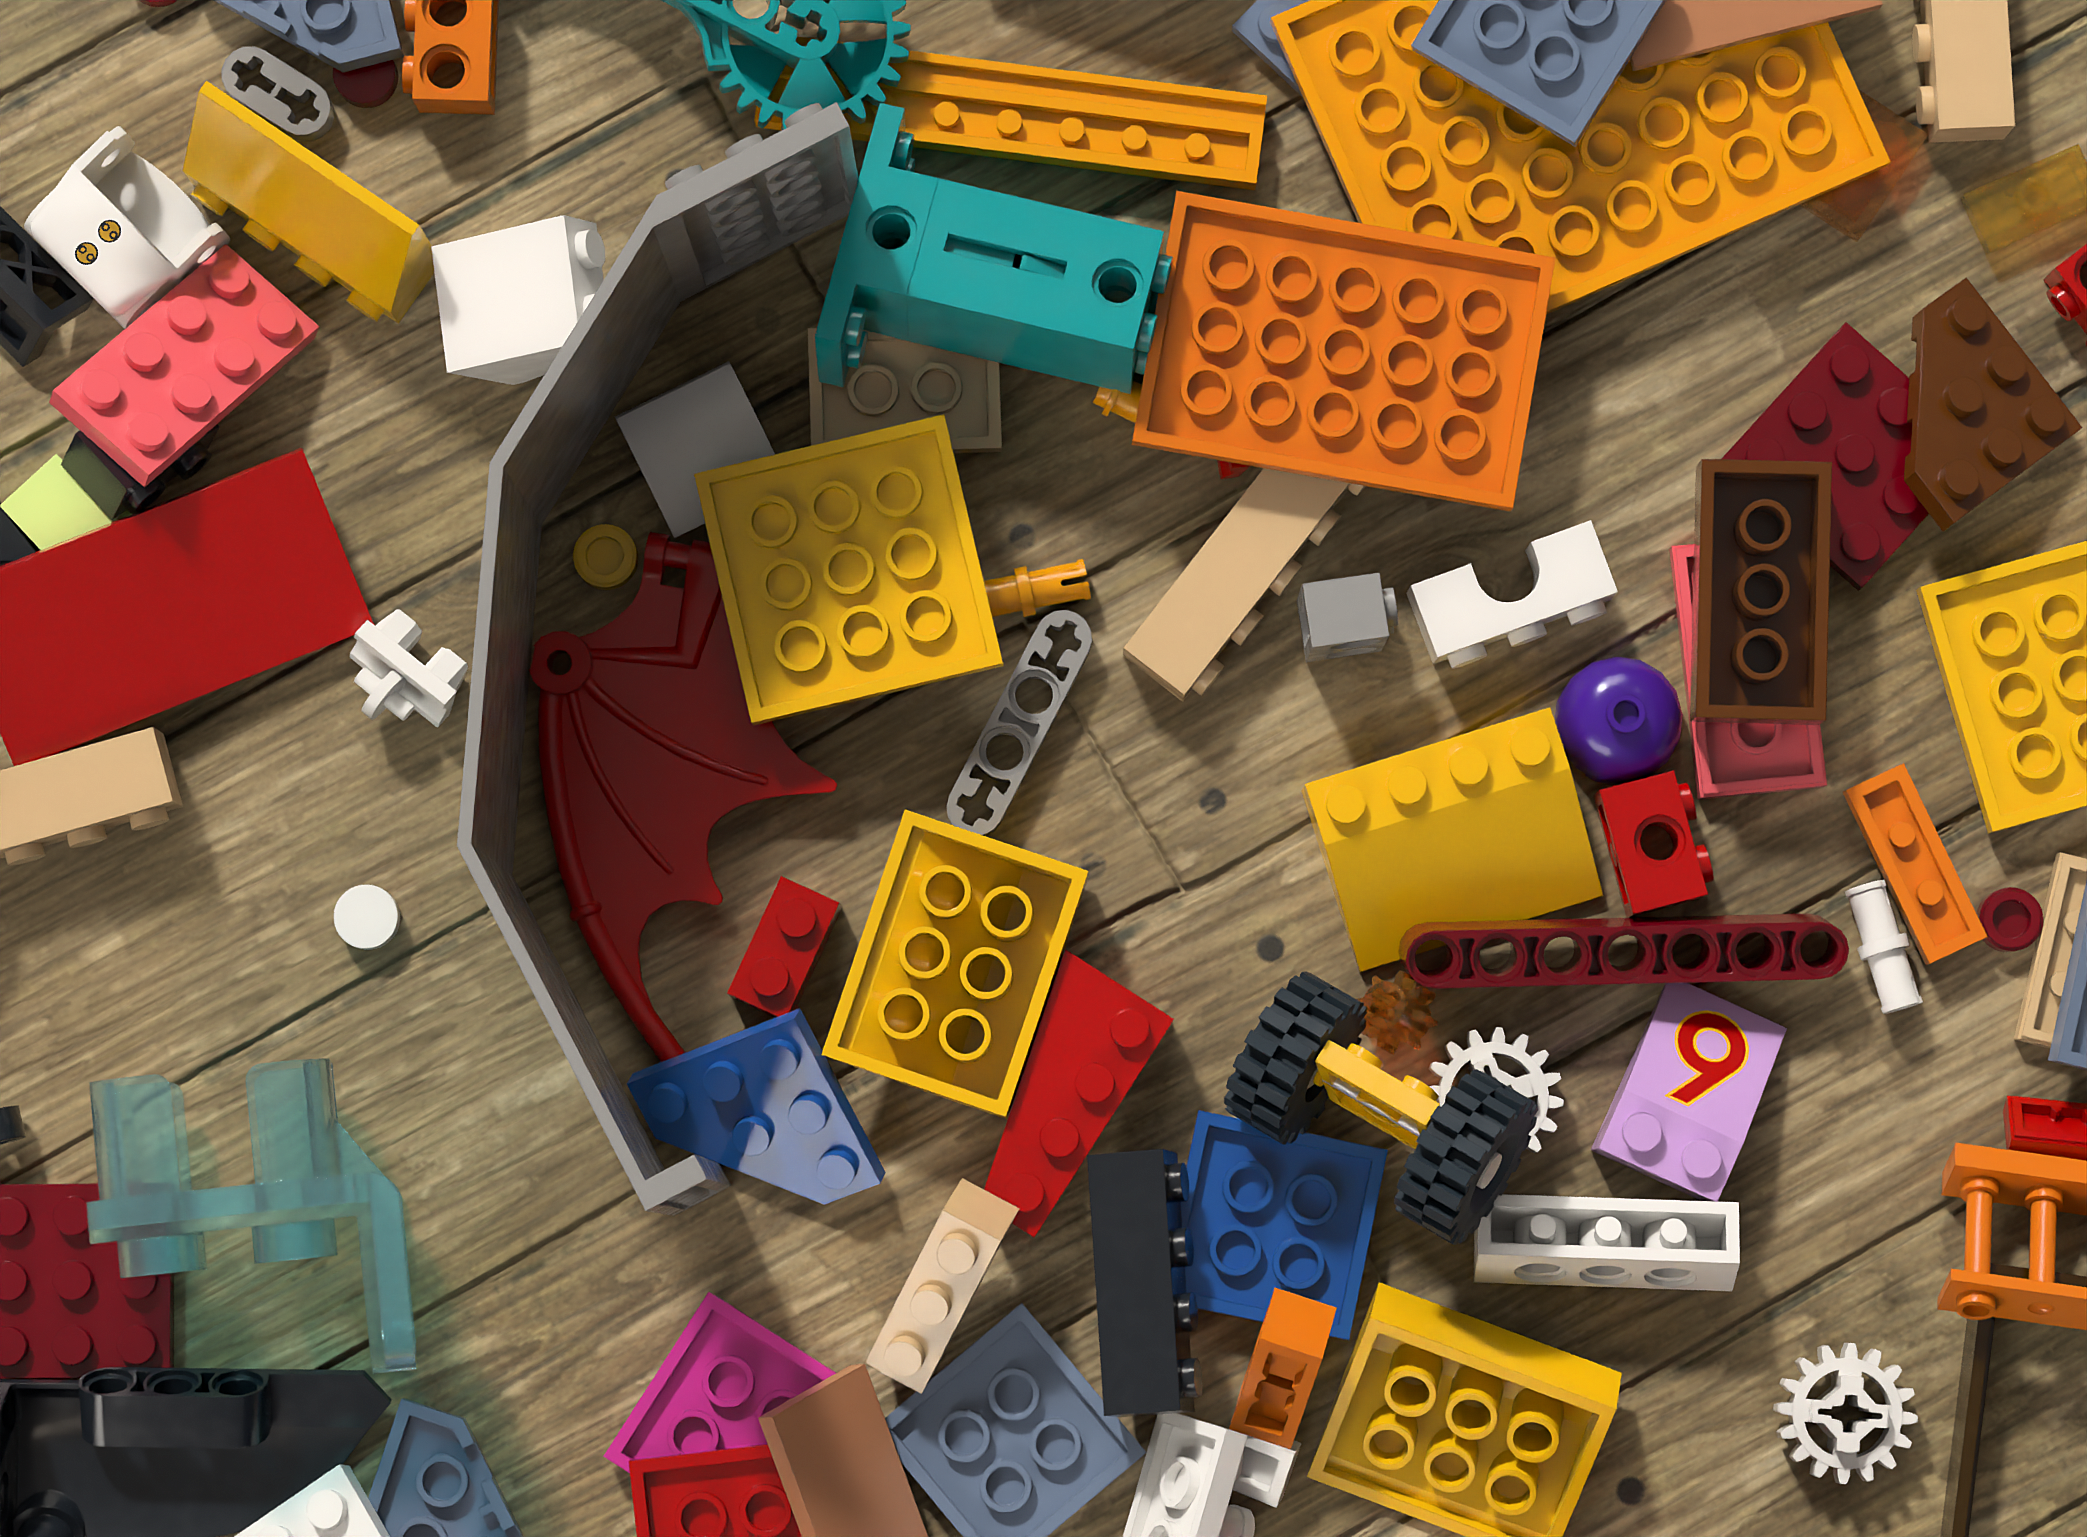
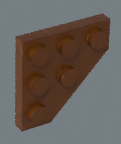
(1974, 407)

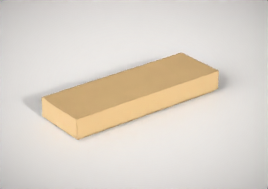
(2052, 951)

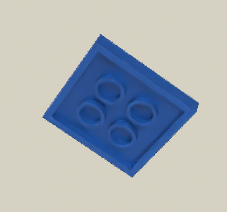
(1278, 1218)

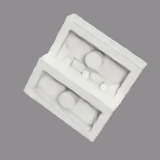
(689, 432)

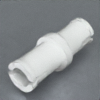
(1883, 946)

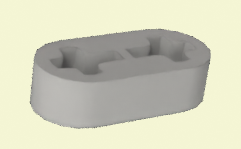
(285, 81)

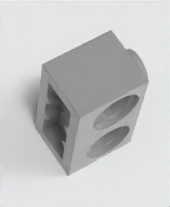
(1345, 616)

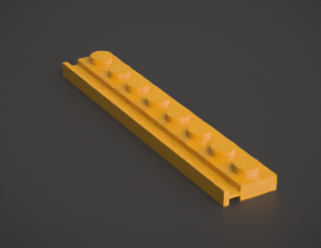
(1068, 118)

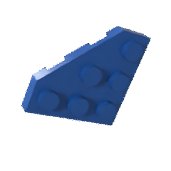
(762, 1108)

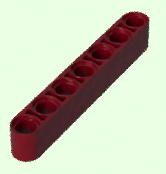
(1654, 954)

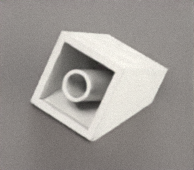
(515, 296)

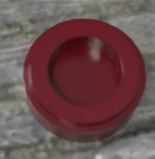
(367, 85)
(2010, 919)

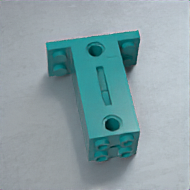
(987, 275)

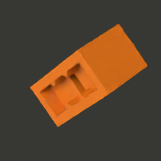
(468, 43)
(1283, 1368)

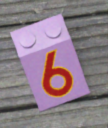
(1690, 1091)

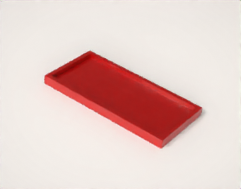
(170, 606)

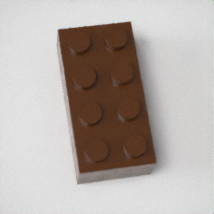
(1760, 591)

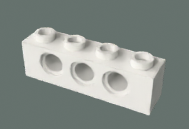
(1609, 1243)

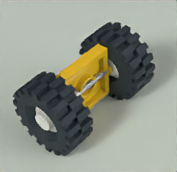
(1313, 1052)

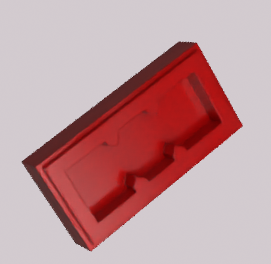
(2046, 1127)

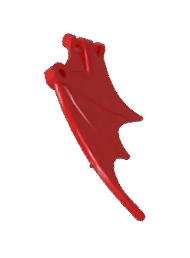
(646, 758)

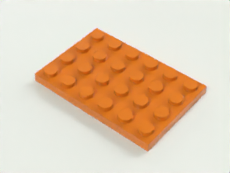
(1344, 351)

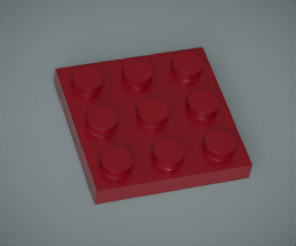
(1852, 413)
(66, 1298)

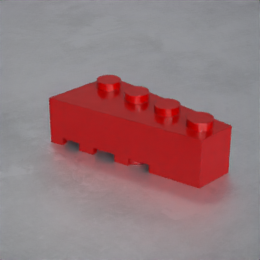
(1075, 1078)

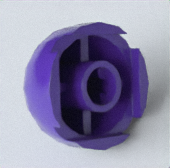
(1619, 720)

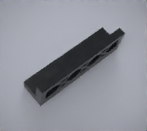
(24, 317)

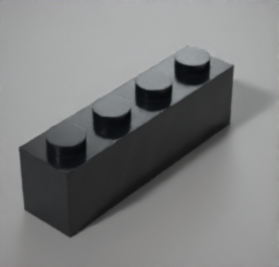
(1142, 1283)

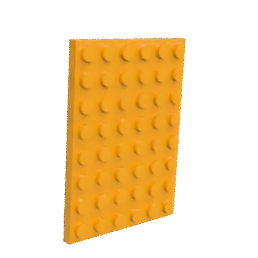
(1657, 174)

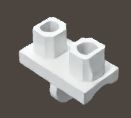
(398, 678)

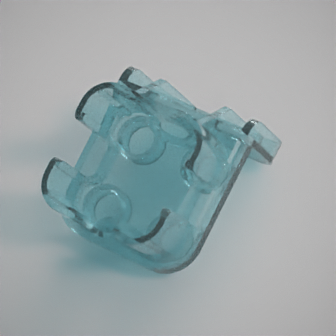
(304, 1181)

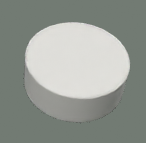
(367, 917)

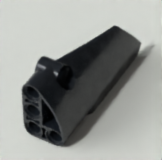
(172, 1447)

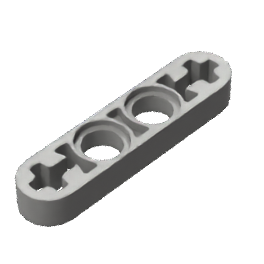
(1013, 721)

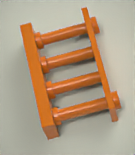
(2020, 1179)

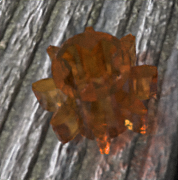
(1397, 1012)

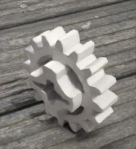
(1480, 1057)
(1845, 1444)

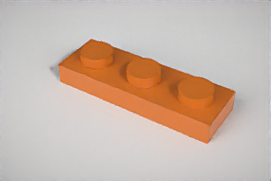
(1914, 864)

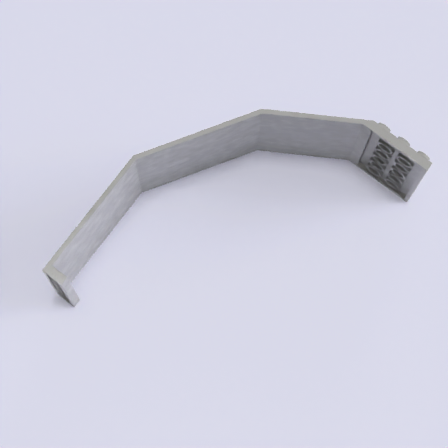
(685, 242)

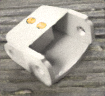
(123, 228)

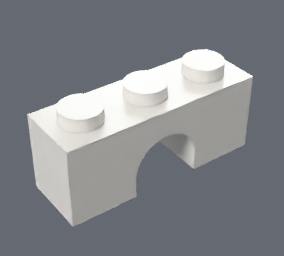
(1462, 618)

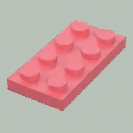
(184, 365)

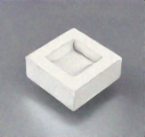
(1266, 1470)

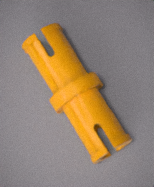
(1036, 589)

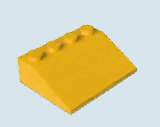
(306, 207)
(1453, 835)
(956, 964)
(1464, 1421)

